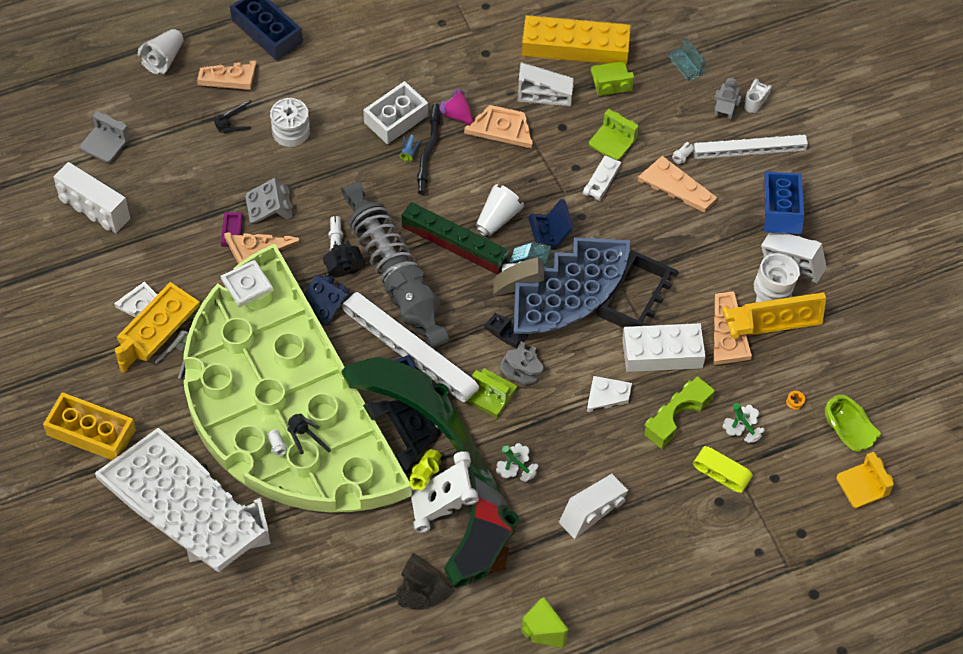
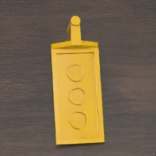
(775, 315)
(154, 325)

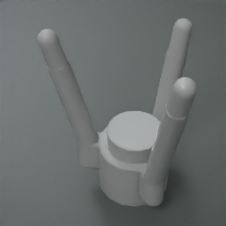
(179, 343)

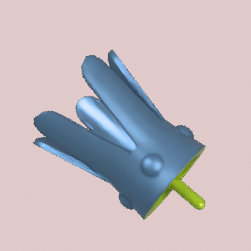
(407, 153)

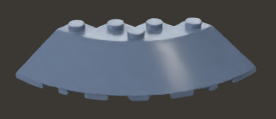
(572, 287)

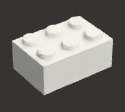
(396, 112)

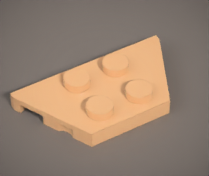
(501, 125)

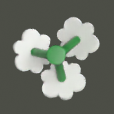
(748, 416)
(519, 455)

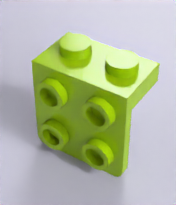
(612, 78)
(614, 136)

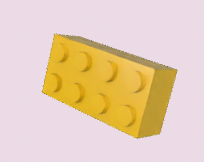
(89, 426)

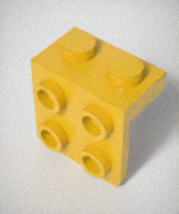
(866, 482)

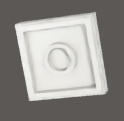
(246, 283)

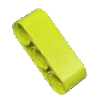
(722, 469)

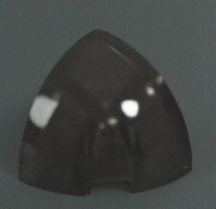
(422, 585)

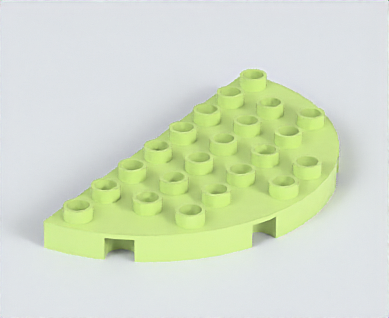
(261, 367)

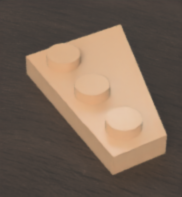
(236, 76)

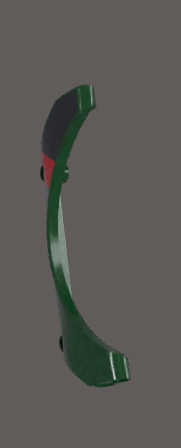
(490, 517)

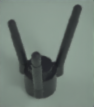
(223, 121)
(299, 424)

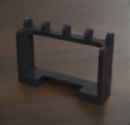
(650, 265)

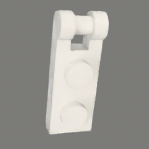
(602, 178)

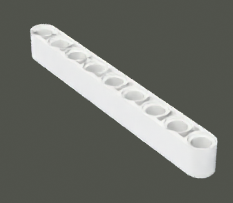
(406, 343)

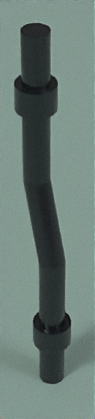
(422, 176)

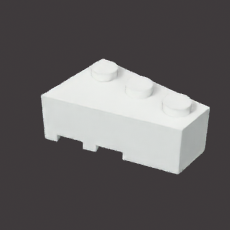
(544, 86)
(806, 253)
(592, 505)

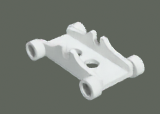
(459, 493)

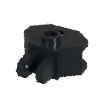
(343, 260)

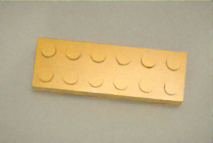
(575, 40)

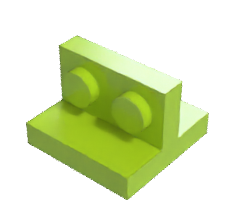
(493, 392)

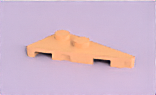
(248, 244)

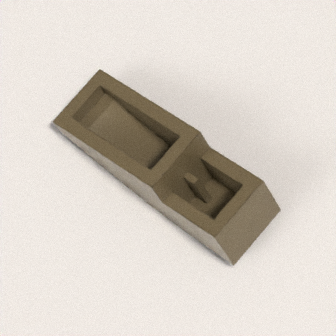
(523, 272)

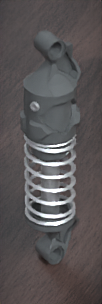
(400, 277)

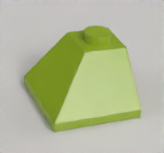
(544, 625)

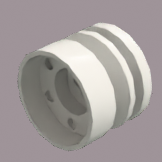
(290, 122)
(776, 277)

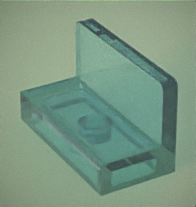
(688, 60)

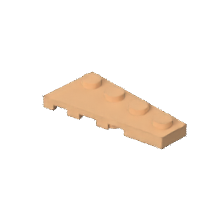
(676, 183)
(725, 347)

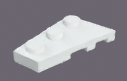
(136, 300)

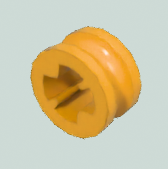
(790, 402)

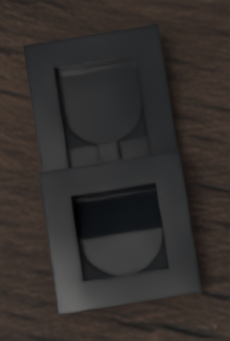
(504, 330)

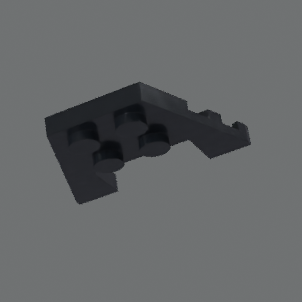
(411, 425)

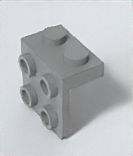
(106, 138)
(269, 199)

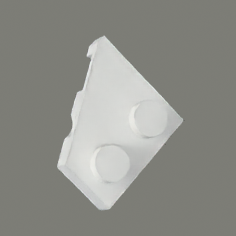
(608, 393)

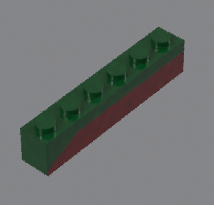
(454, 238)

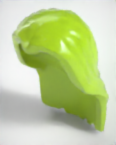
(851, 423)

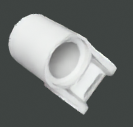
(756, 96)

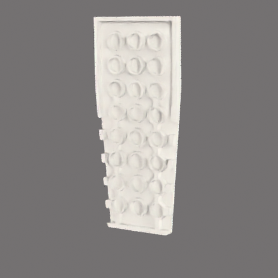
(181, 500)

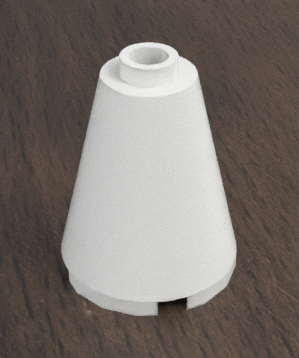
(160, 51)
(498, 210)

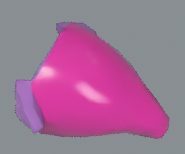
(457, 108)

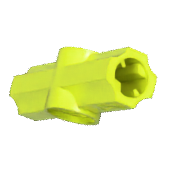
(425, 469)

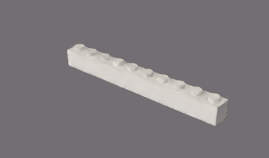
(750, 146)

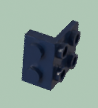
(552, 228)
(325, 297)

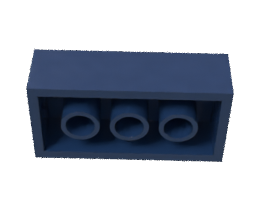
(267, 26)

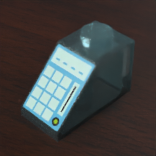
(531, 251)

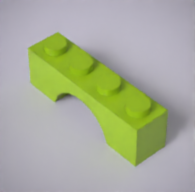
(694, 396)

